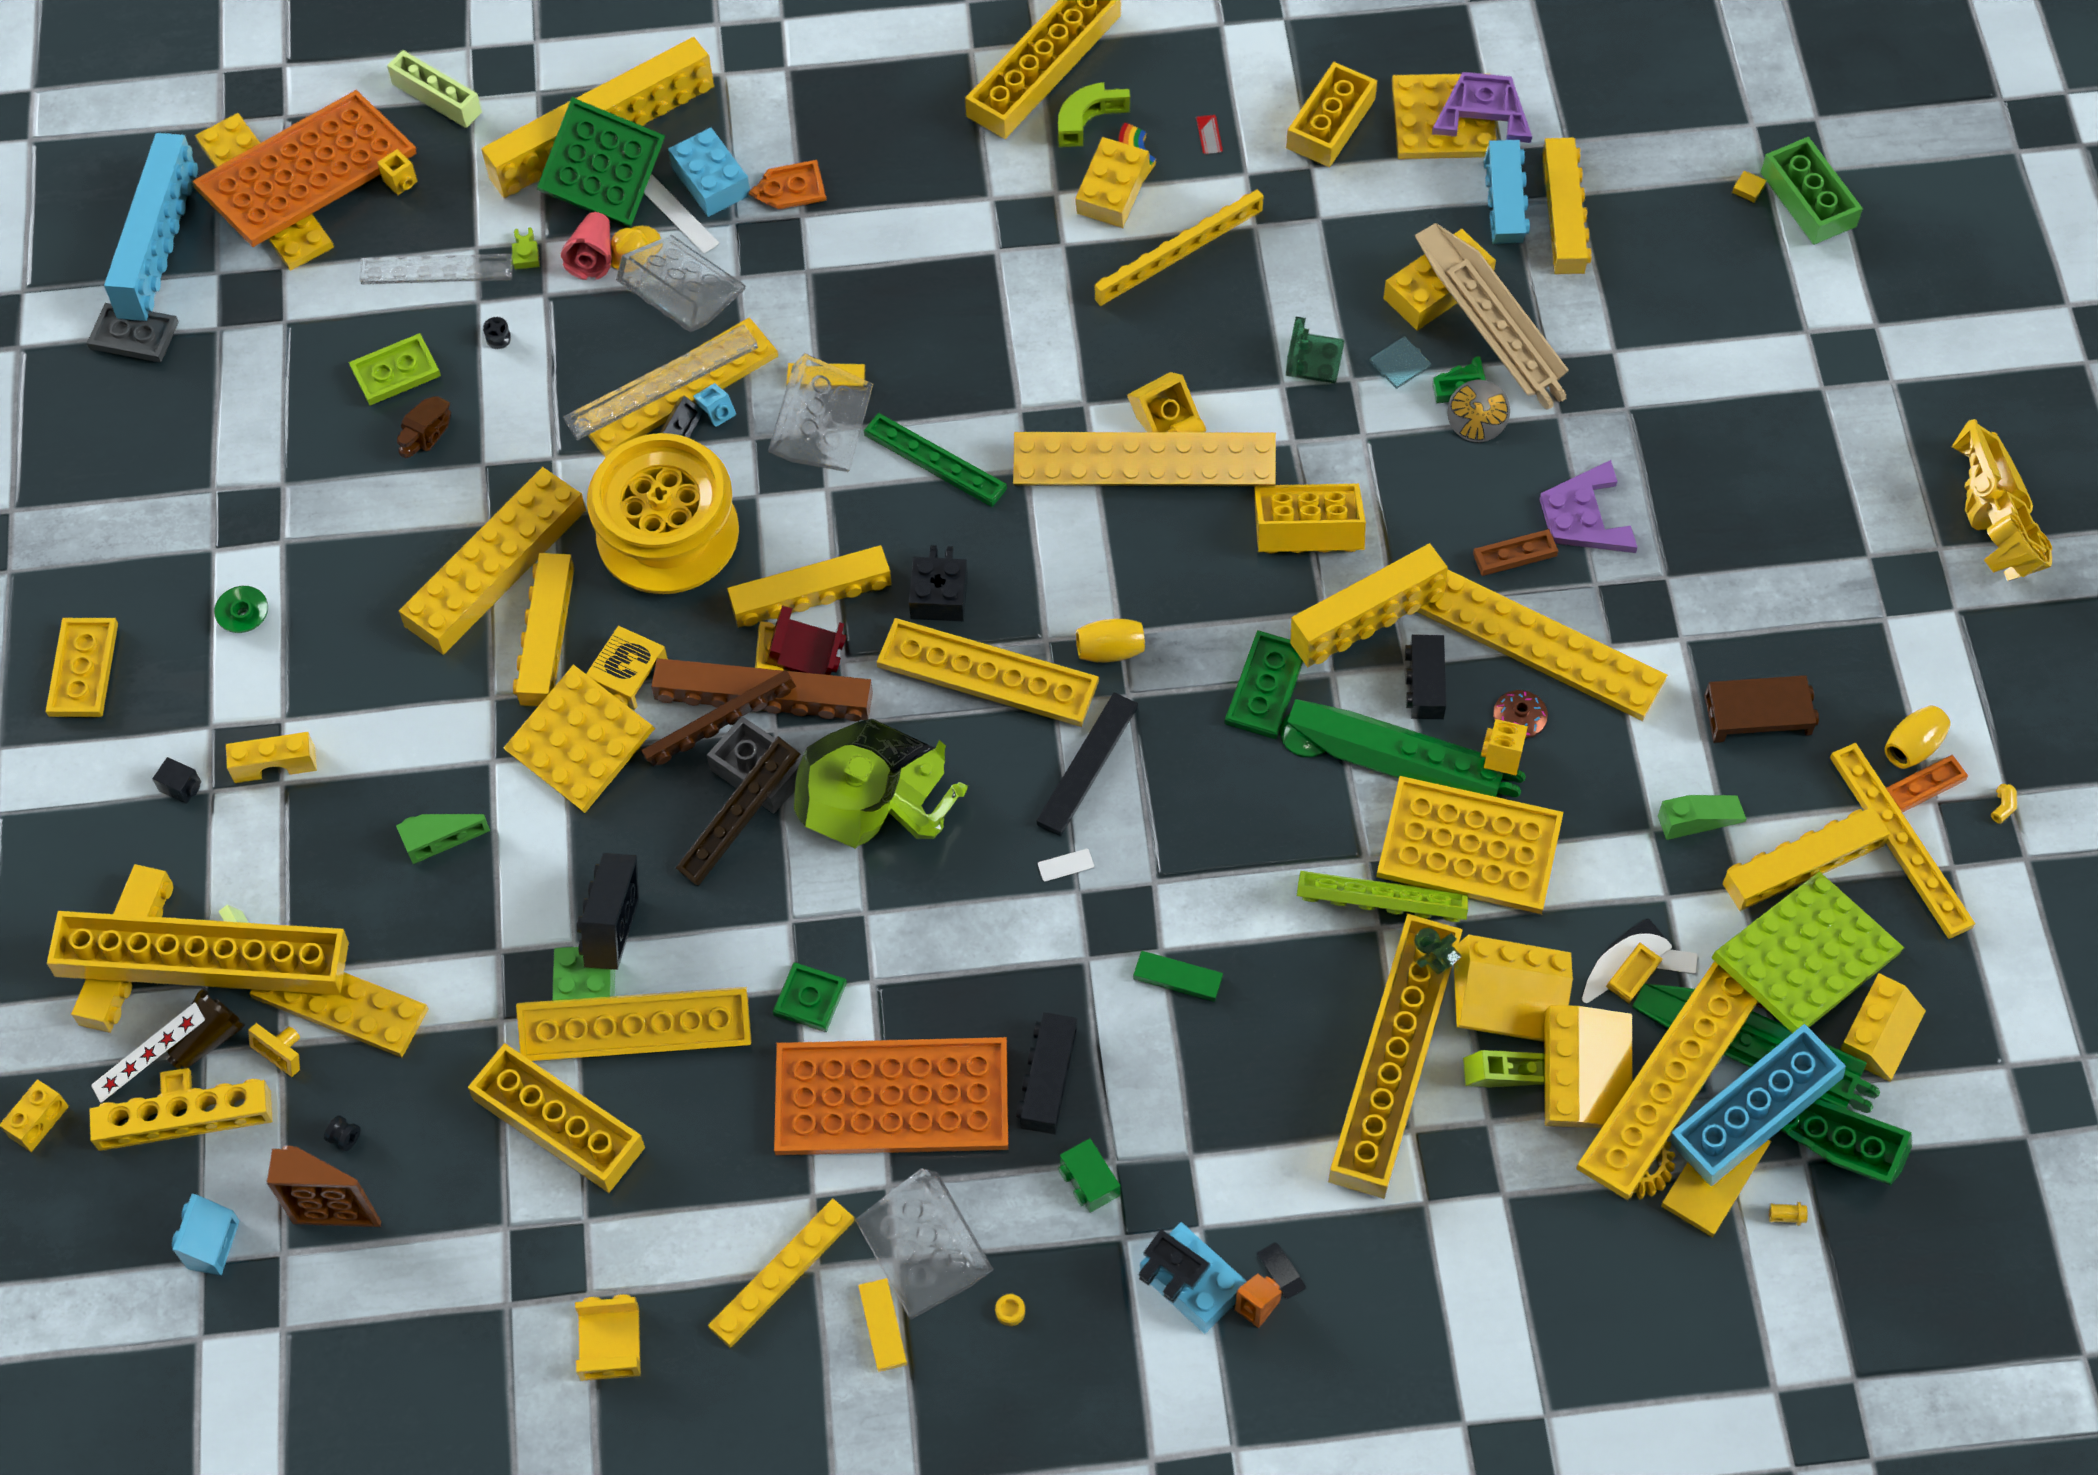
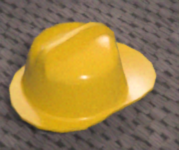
(629, 240)

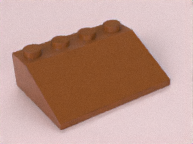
(317, 1192)

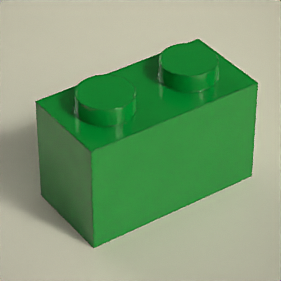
(1089, 1176)

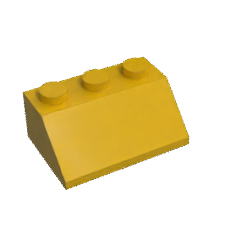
(1884, 1027)

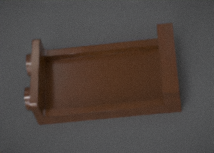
(1760, 706)

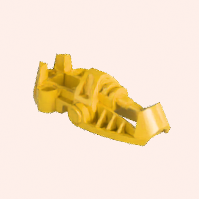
(2001, 505)

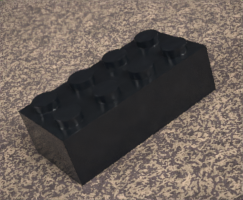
(608, 911)

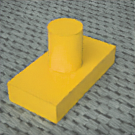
(276, 1048)

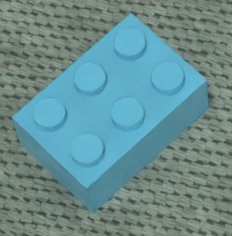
(709, 172)
(1213, 1293)

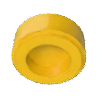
(1010, 1310)

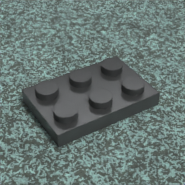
(133, 337)

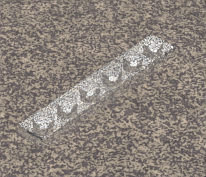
(436, 269)

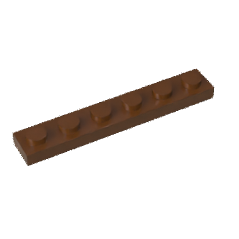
(710, 723)

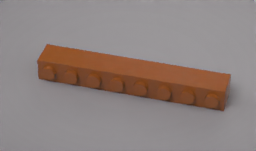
(718, 684)

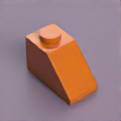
(1257, 1299)

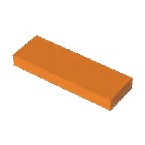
(1927, 783)

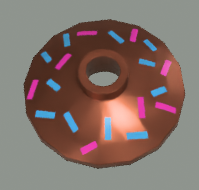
(1534, 717)

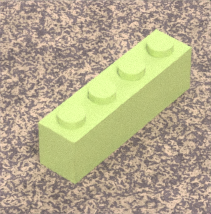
(434, 88)

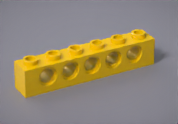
(254, 1111)

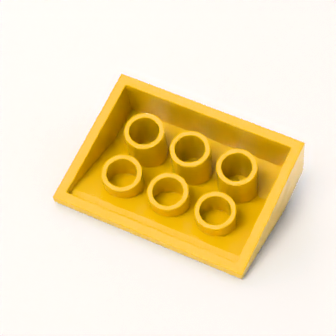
(1309, 518)
(1509, 986)
(1585, 1064)

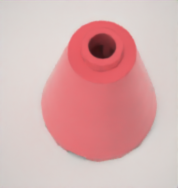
(589, 248)

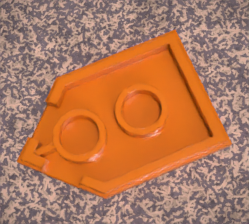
(790, 186)

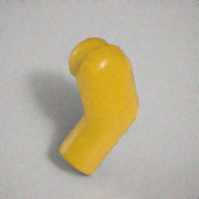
(2008, 803)

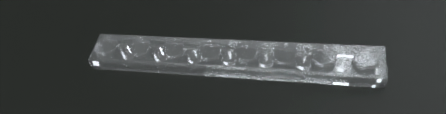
(660, 382)

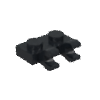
(1175, 1259)

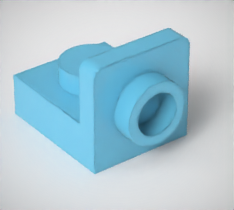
(716, 404)

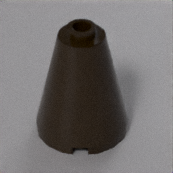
(216, 1029)

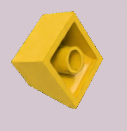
(1162, 403)

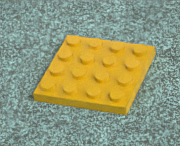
(1416, 109)
(579, 738)

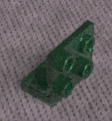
(1313, 355)

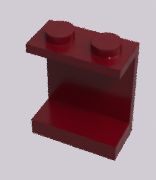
(804, 646)

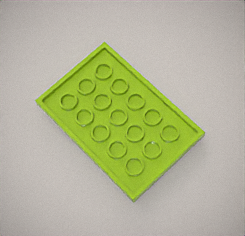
(1807, 953)

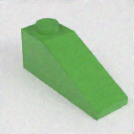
(1699, 814)
(435, 833)

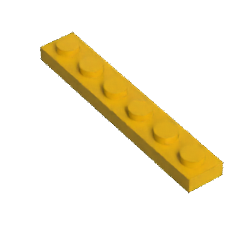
(781, 1273)

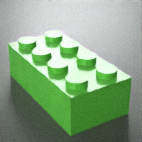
(1811, 190)

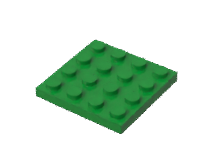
(600, 162)

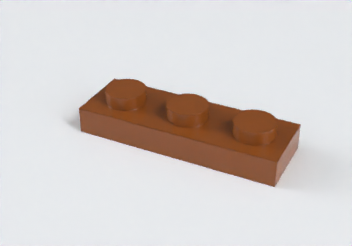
(1515, 552)

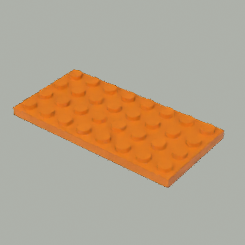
(302, 168)
(891, 1096)

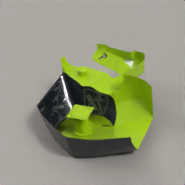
(862, 775)

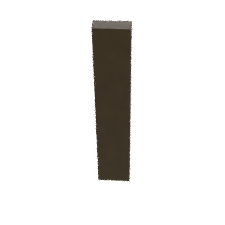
(738, 811)

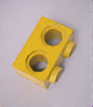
(1504, 746)
(34, 1115)

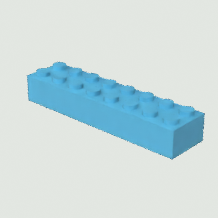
(151, 227)

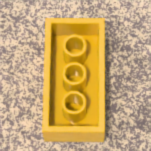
(1331, 114)
(1420, 293)

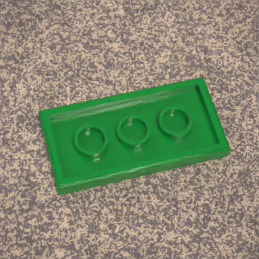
(1265, 686)

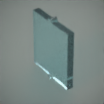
(1400, 362)

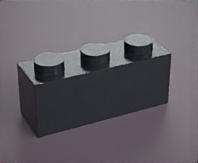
(1426, 677)

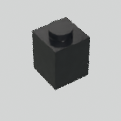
(177, 780)

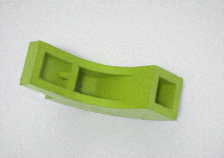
(1085, 105)

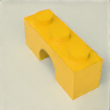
(291, 751)

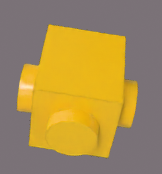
(397, 172)

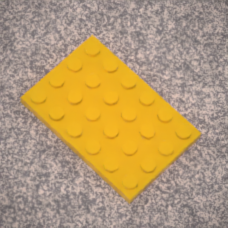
(1470, 844)

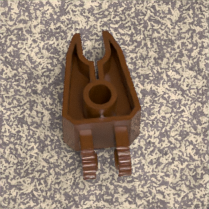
(423, 426)

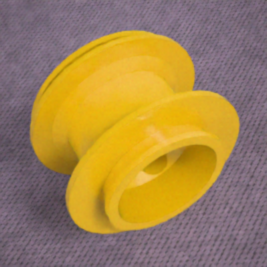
(656, 486)

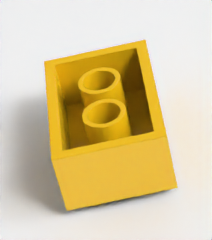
(1112, 182)

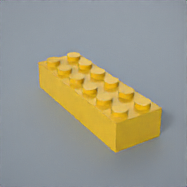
(1368, 605)
(556, 1117)

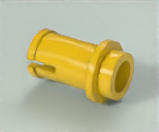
(1788, 1213)

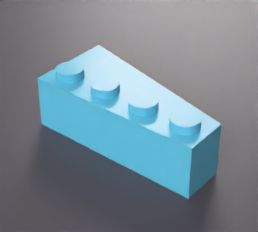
(1505, 191)

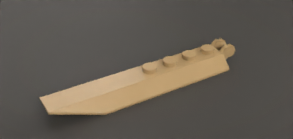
(1495, 313)

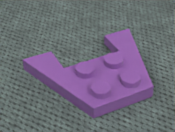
(1484, 98)
(1575, 515)

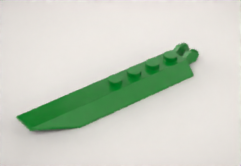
(1398, 750)
(1756, 1040)

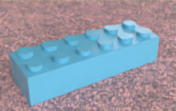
(1757, 1104)

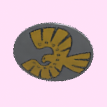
(1478, 411)

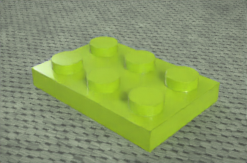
(394, 369)

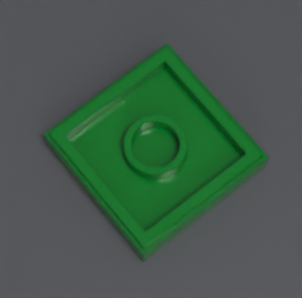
(809, 997)

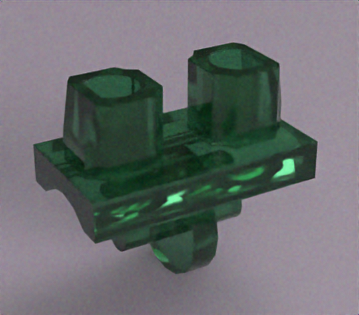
(1439, 953)

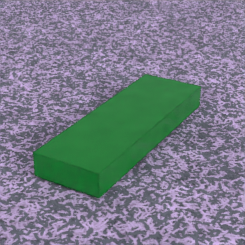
(1178, 976)

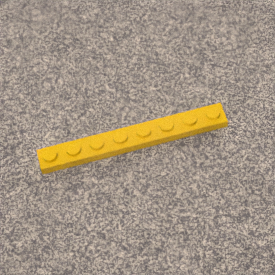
(1178, 247)
(1903, 842)

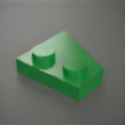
(1447, 383)

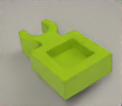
(525, 251)

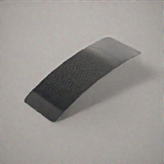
(1281, 1270)

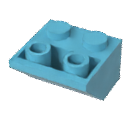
(205, 1235)

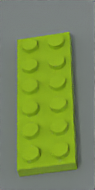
(1391, 896)

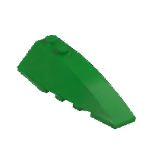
(1852, 1140)

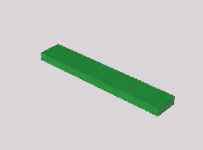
(935, 459)

